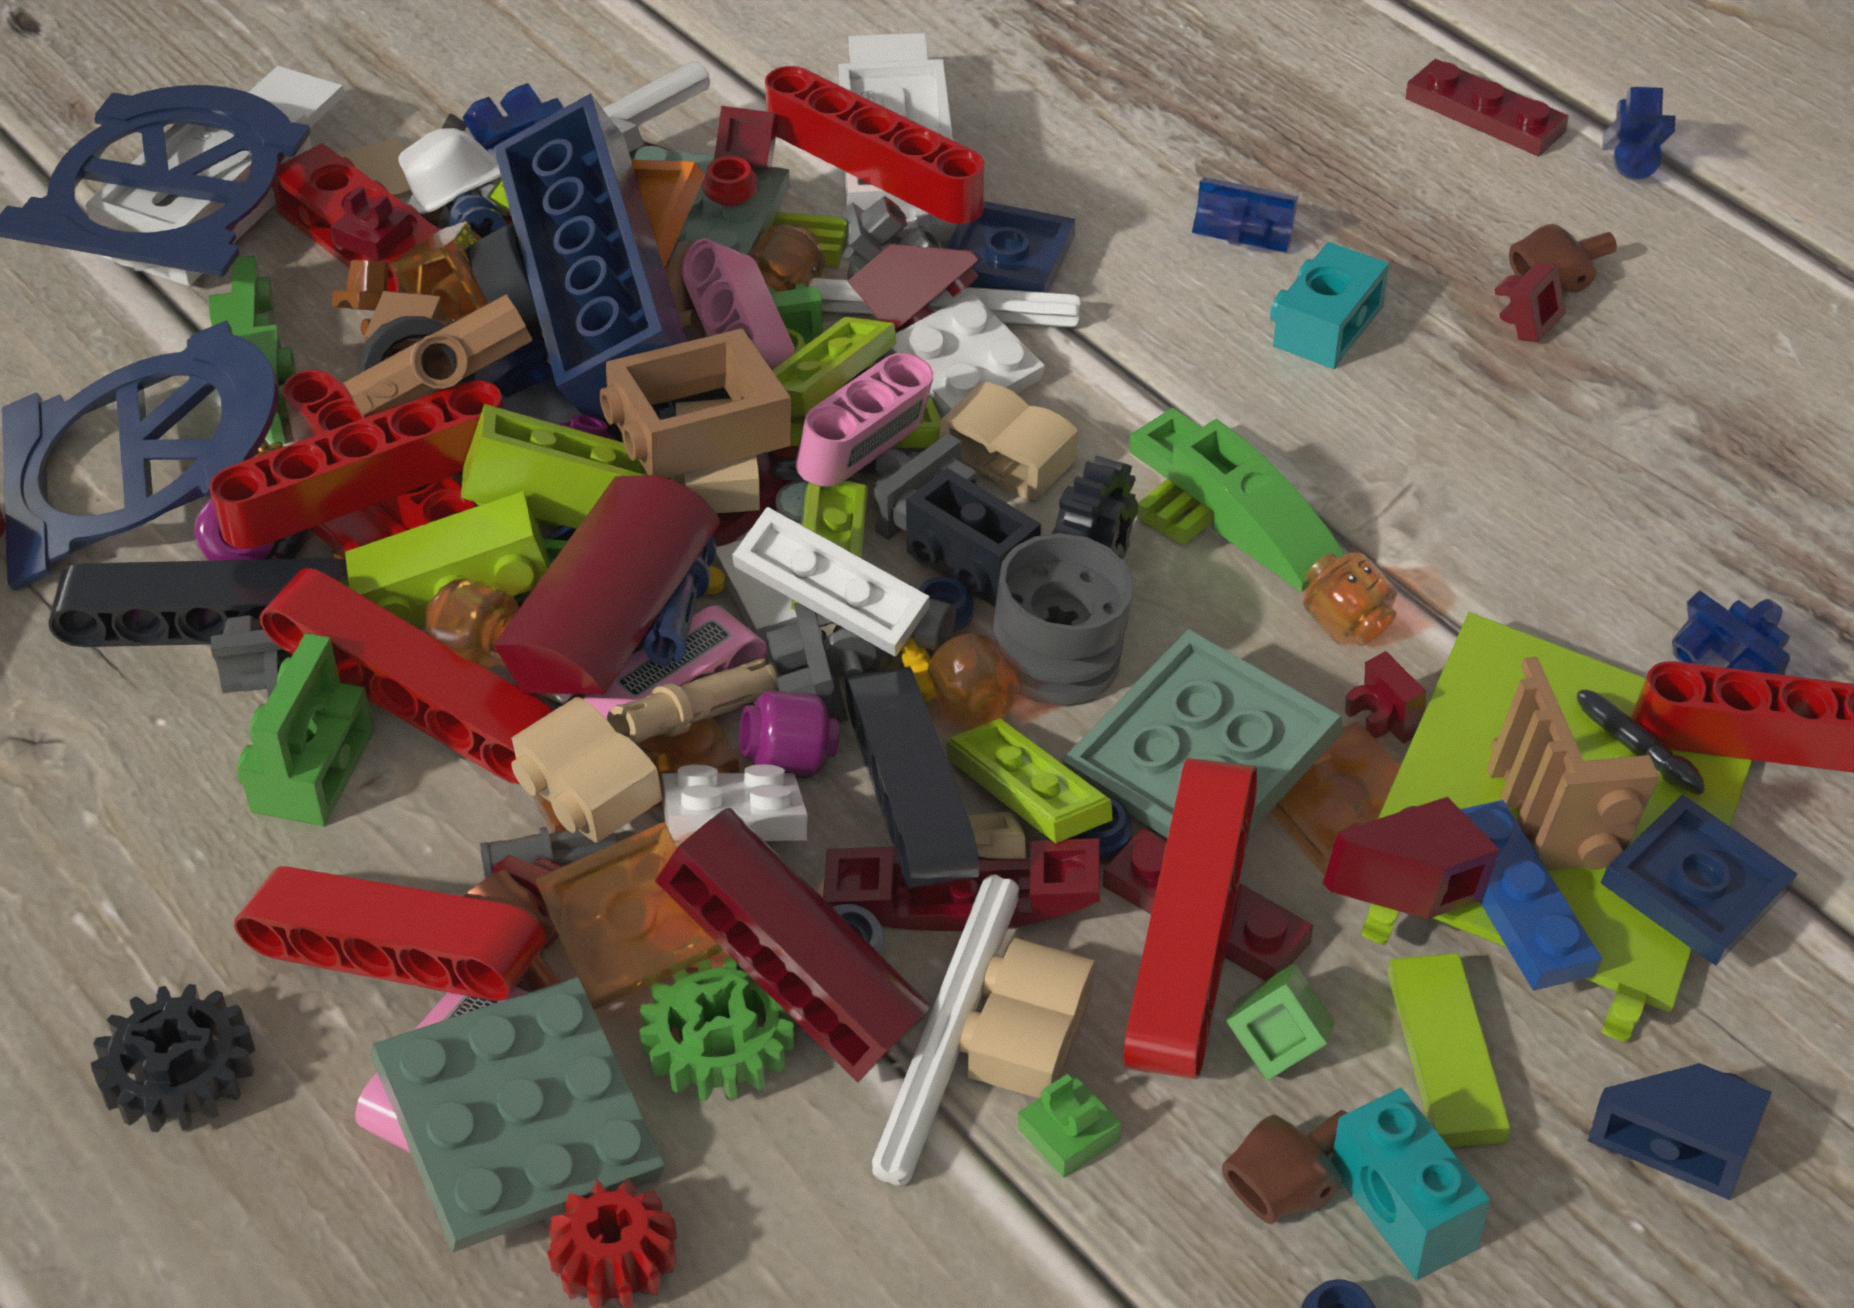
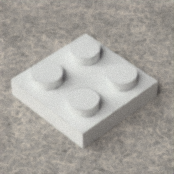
(965, 348)
(760, 796)

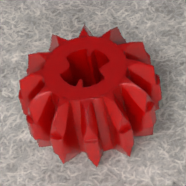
(612, 1244)

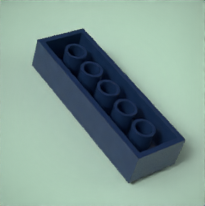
(586, 248)

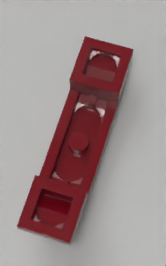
(1050, 885)

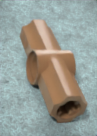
(474, 341)

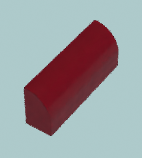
(606, 586)
(792, 943)

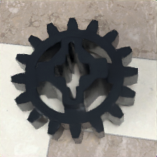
(1100, 505)
(173, 1057)

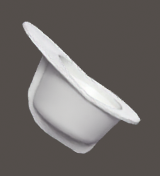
(444, 167)

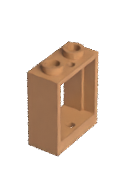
(704, 438)

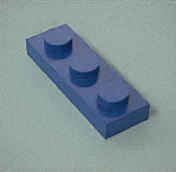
(1529, 906)

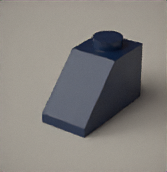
(1684, 1124)

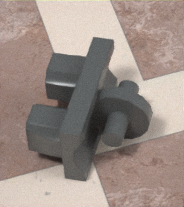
(876, 230)
(905, 474)
(246, 656)
(826, 657)

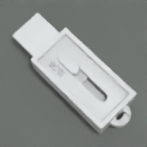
(901, 78)
(132, 209)

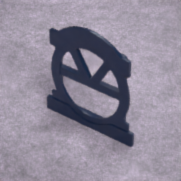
(196, 247)
(32, 427)

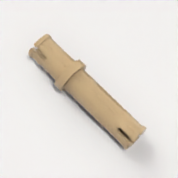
(675, 708)

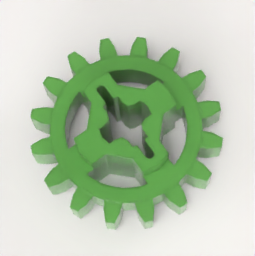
(716, 1029)

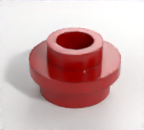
(729, 181)

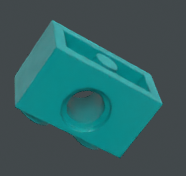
(1329, 304)
(1409, 1183)

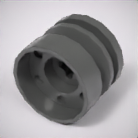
(1063, 616)

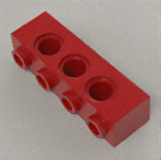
(312, 197)

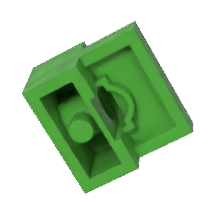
(305, 738)

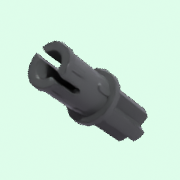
(558, 847)

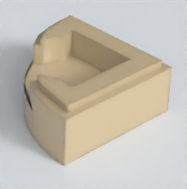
(998, 835)

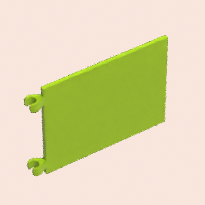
(1452, 760)

